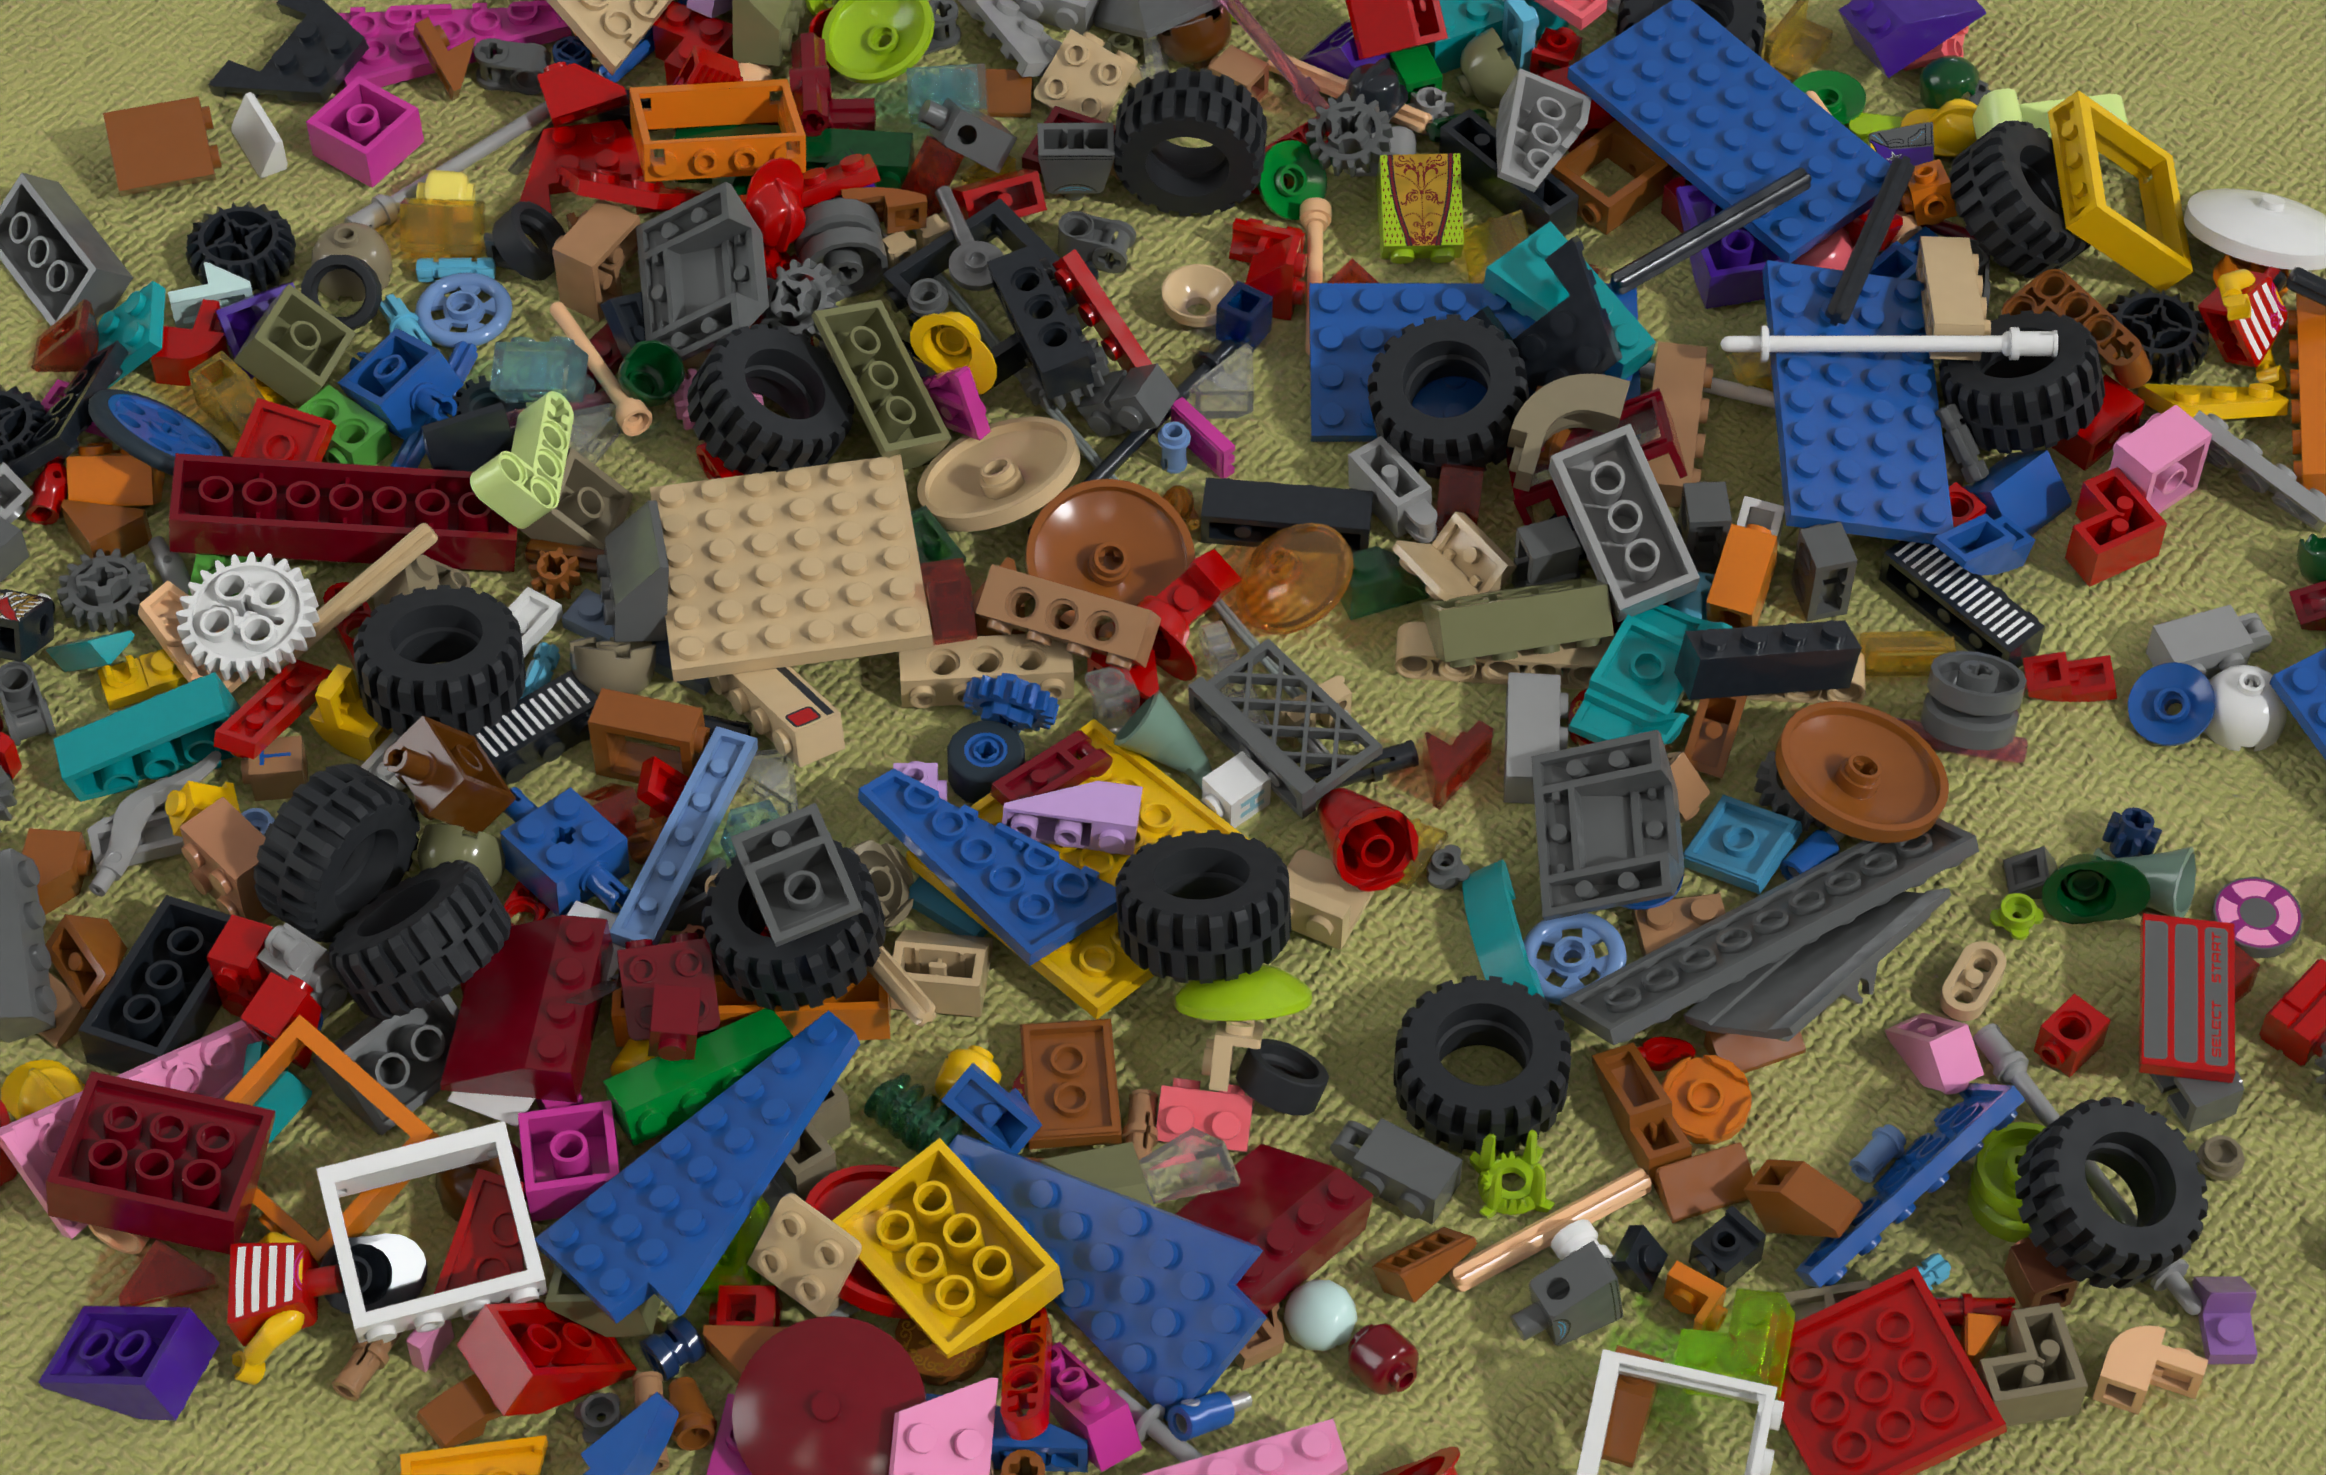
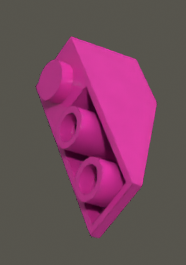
(1091, 1410)

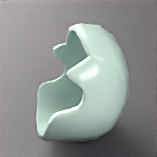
(1320, 1315)

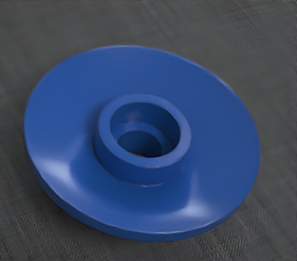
(2158, 691)

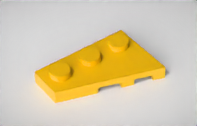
(2223, 401)

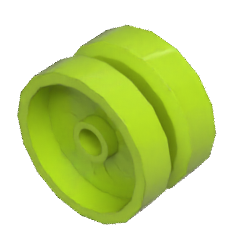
(1994, 1178)

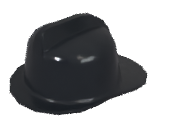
(1377, 83)
(387, 1268)

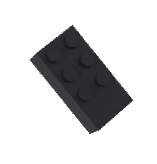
(160, 991)

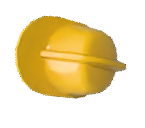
(1951, 126)
(952, 342)
(38, 1086)

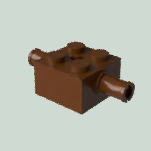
(448, 775)

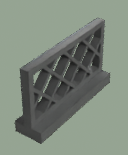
(1240, 734)

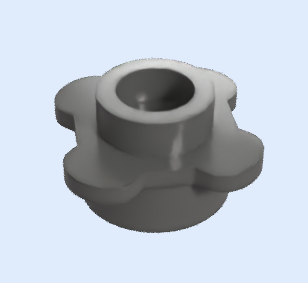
(1449, 876)
(594, 1406)

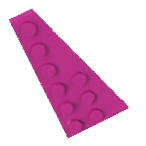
(398, 57)

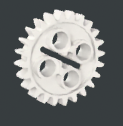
(247, 616)

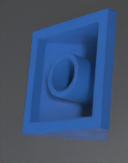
(2024, 490)

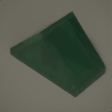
(932, 539)

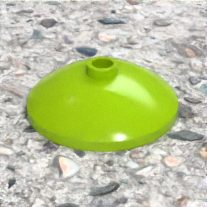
(860, 30)
(1250, 997)

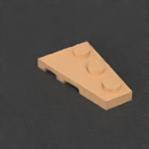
(160, 617)

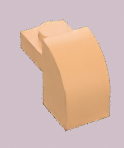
(2140, 1360)

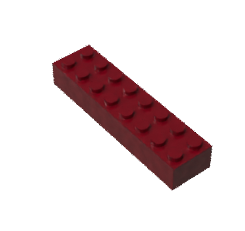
(331, 512)

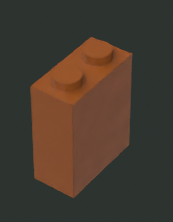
(161, 145)

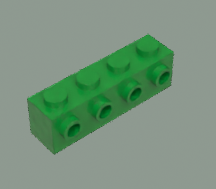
(668, 1093)

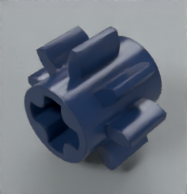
(2131, 833)

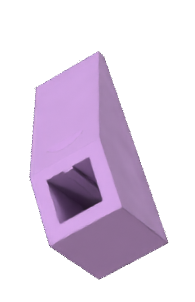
(1082, 816)

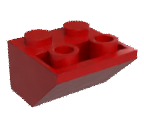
(1394, 25)

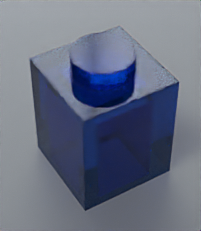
(1244, 316)

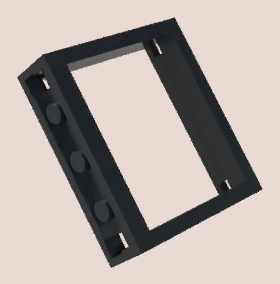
(933, 259)

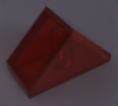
(68, 341)
(165, 1276)

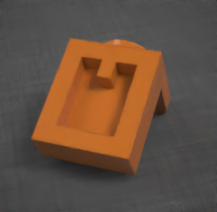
(1696, 1295)

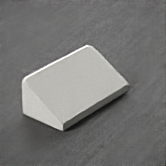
(258, 138)

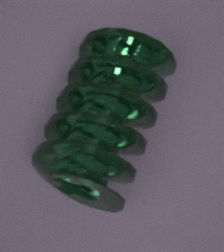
(909, 1116)

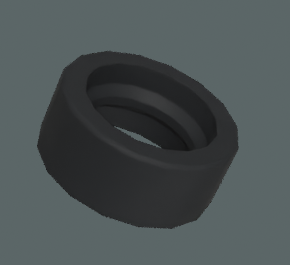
(517, 249)
(370, 280)
(1282, 1077)

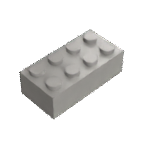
(1623, 522)

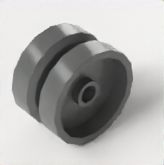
(846, 241)
(1973, 700)

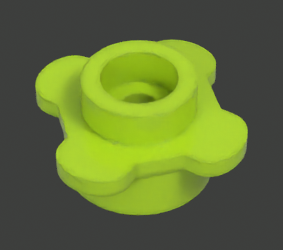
(2021, 906)

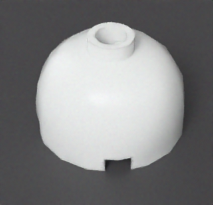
(2245, 709)

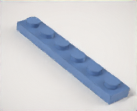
(685, 837)

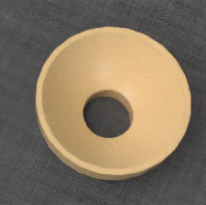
(1193, 286)

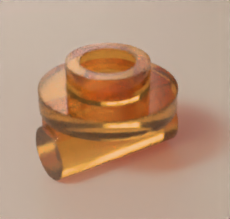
(1183, 502)

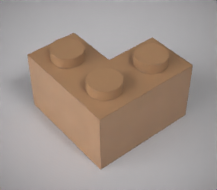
(592, 255)

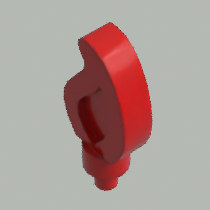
(1665, 1052)

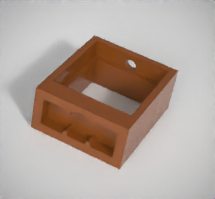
(1629, 154)
(645, 718)

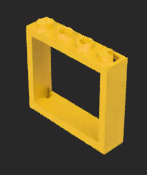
(2078, 133)

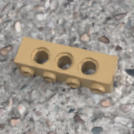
(942, 672)

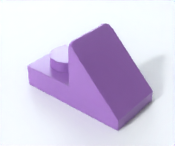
(2226, 1319)

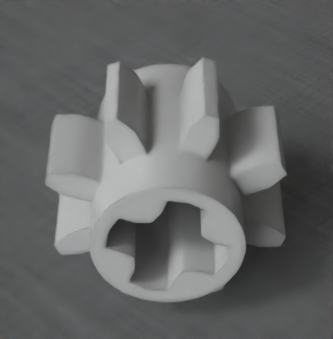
(1433, 102)

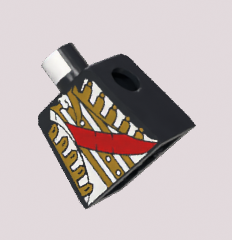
(24, 624)

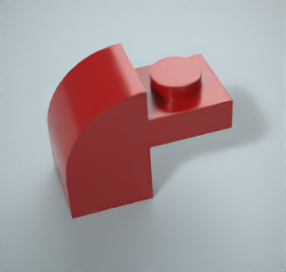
(188, 348)

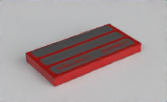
(2187, 998)

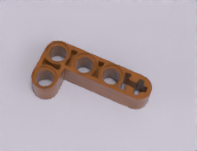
(2118, 348)

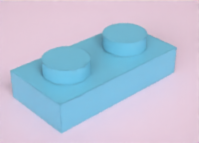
(1519, 32)

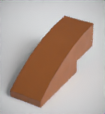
(1640, 1108)

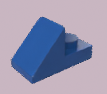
(992, 1111)

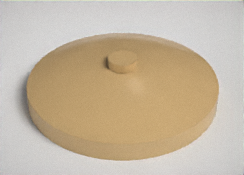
(1001, 476)

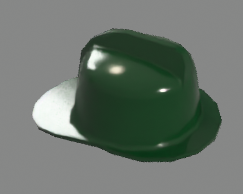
(2095, 890)

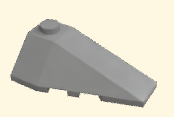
(1536, 128)

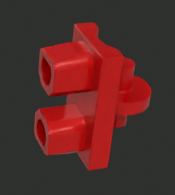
(1254, 236)

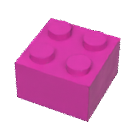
(365, 131)
(567, 1156)

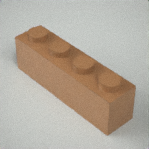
(1681, 376)

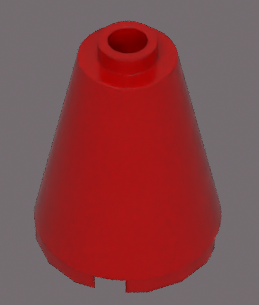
(1366, 839)

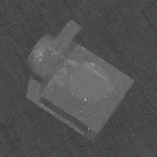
(1113, 696)

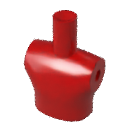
(48, 493)

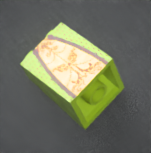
(1420, 207)

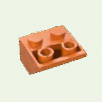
(112, 477)

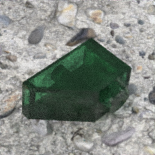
(1379, 584)

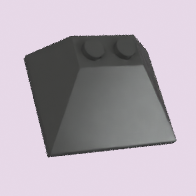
(1148, 17)
(701, 271)
(1606, 825)

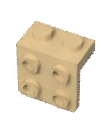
(1087, 77)
(1457, 562)
(1322, 901)
(805, 1255)

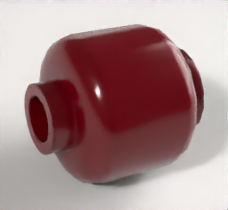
(1383, 1359)

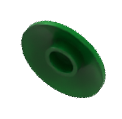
(1838, 91)
(1303, 177)

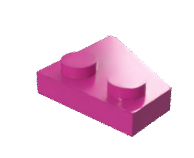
(958, 402)

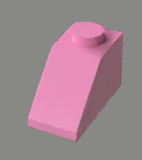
(1937, 1052)

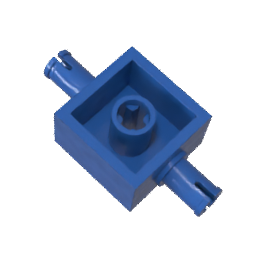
(403, 383)
(565, 852)

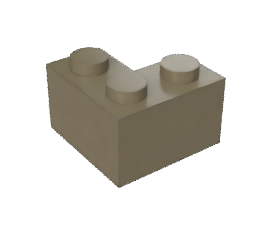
(812, 1155)
(2042, 1371)

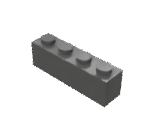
(25, 961)

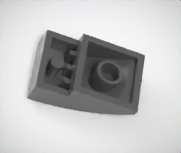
(796, 875)

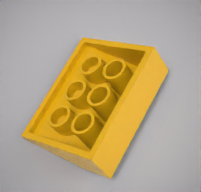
(950, 1252)

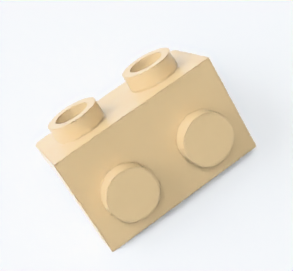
(1219, 1051)

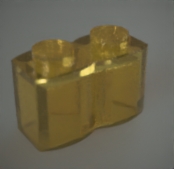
(442, 227)

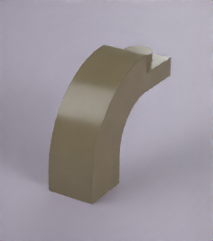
(1566, 403)

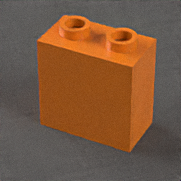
(1743, 576)

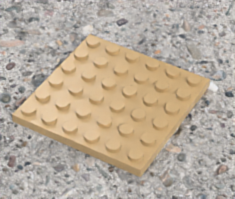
(791, 568)

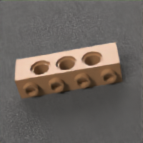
(1009, 589)

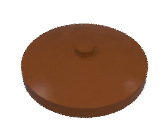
(1109, 542)
(1861, 772)

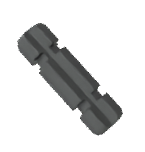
(1962, 443)

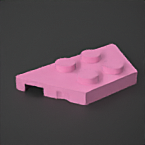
(946, 1433)

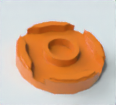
(1708, 1098)

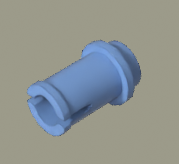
(1174, 442)
(1885, 1145)

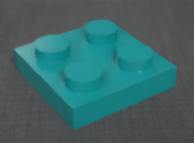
(136, 326)

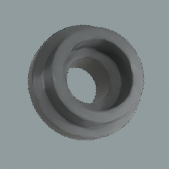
(927, 297)

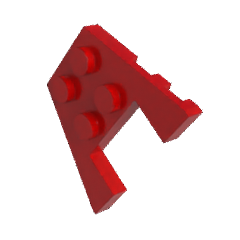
(585, 147)
(608, 186)

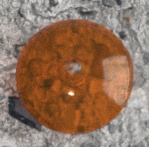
(1294, 578)

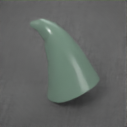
(1164, 737)
(2169, 876)

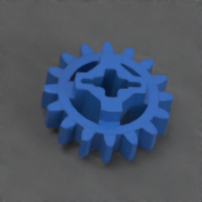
(1011, 702)

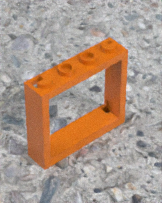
(715, 106)
(368, 1204)

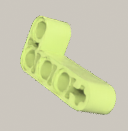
(2004, 106)
(529, 478)

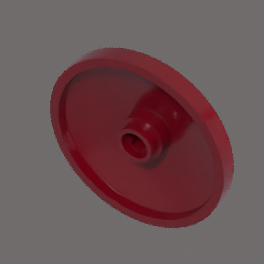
(823, 1399)

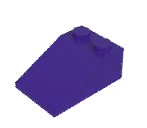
(1904, 30)
(1731, 267)
(132, 1359)

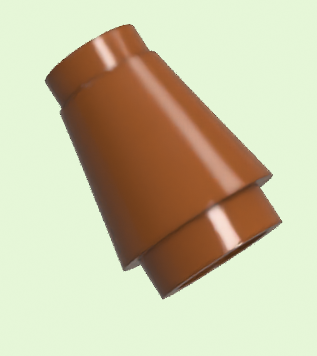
(695, 1422)

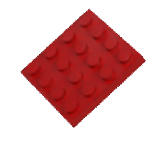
(1883, 1385)

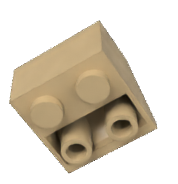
(946, 968)

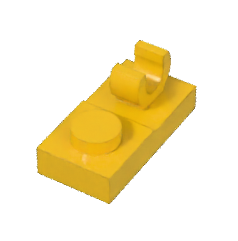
(139, 678)

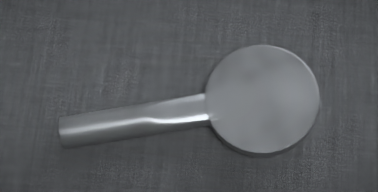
(969, 260)

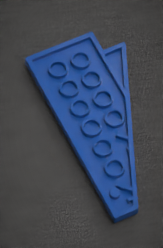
(687, 1196)
(1133, 1276)

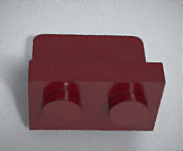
(678, 963)

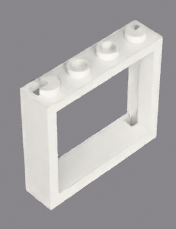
(414, 1162)
(1614, 1363)

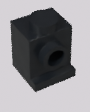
(1727, 1248)

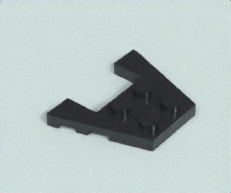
(306, 64)
(1572, 335)

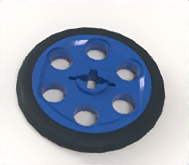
(150, 429)

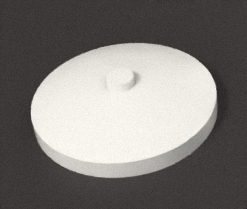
(2259, 227)

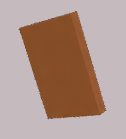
(1071, 1083)

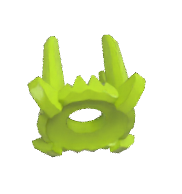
(1492, 1168)

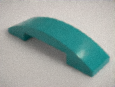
(1495, 927)

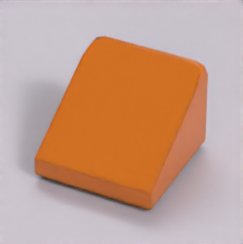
(1978, 1335)

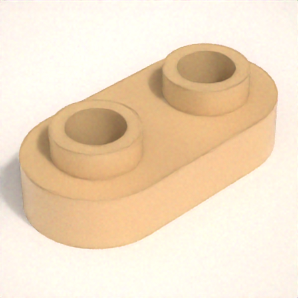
(1970, 983)

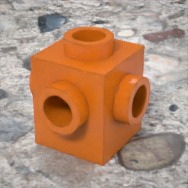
(1929, 194)

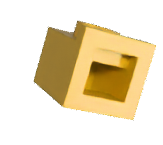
(193, 799)

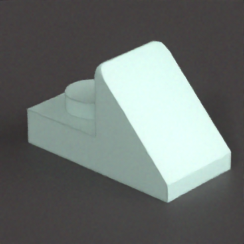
(221, 286)

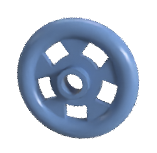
(464, 309)
(1593, 932)

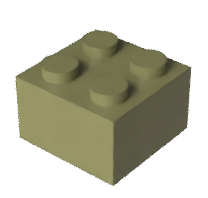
(294, 346)

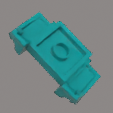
(1636, 679)

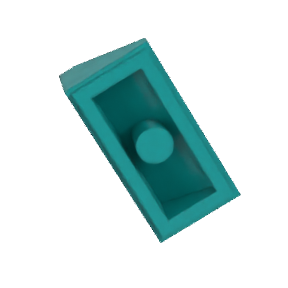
(90, 651)

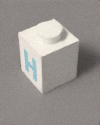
(1236, 789)

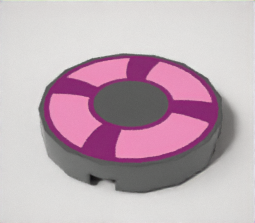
(2262, 913)

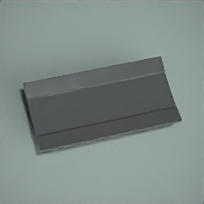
(1796, 989)

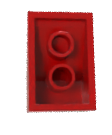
(539, 1358)

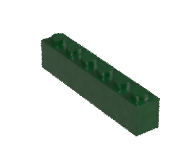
(889, 150)

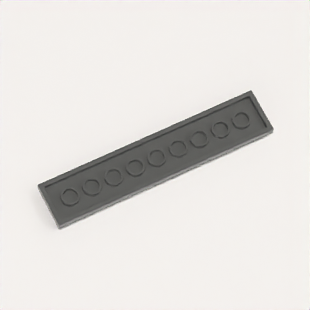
(1762, 931)

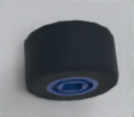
(981, 756)

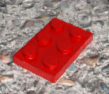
(284, 434)

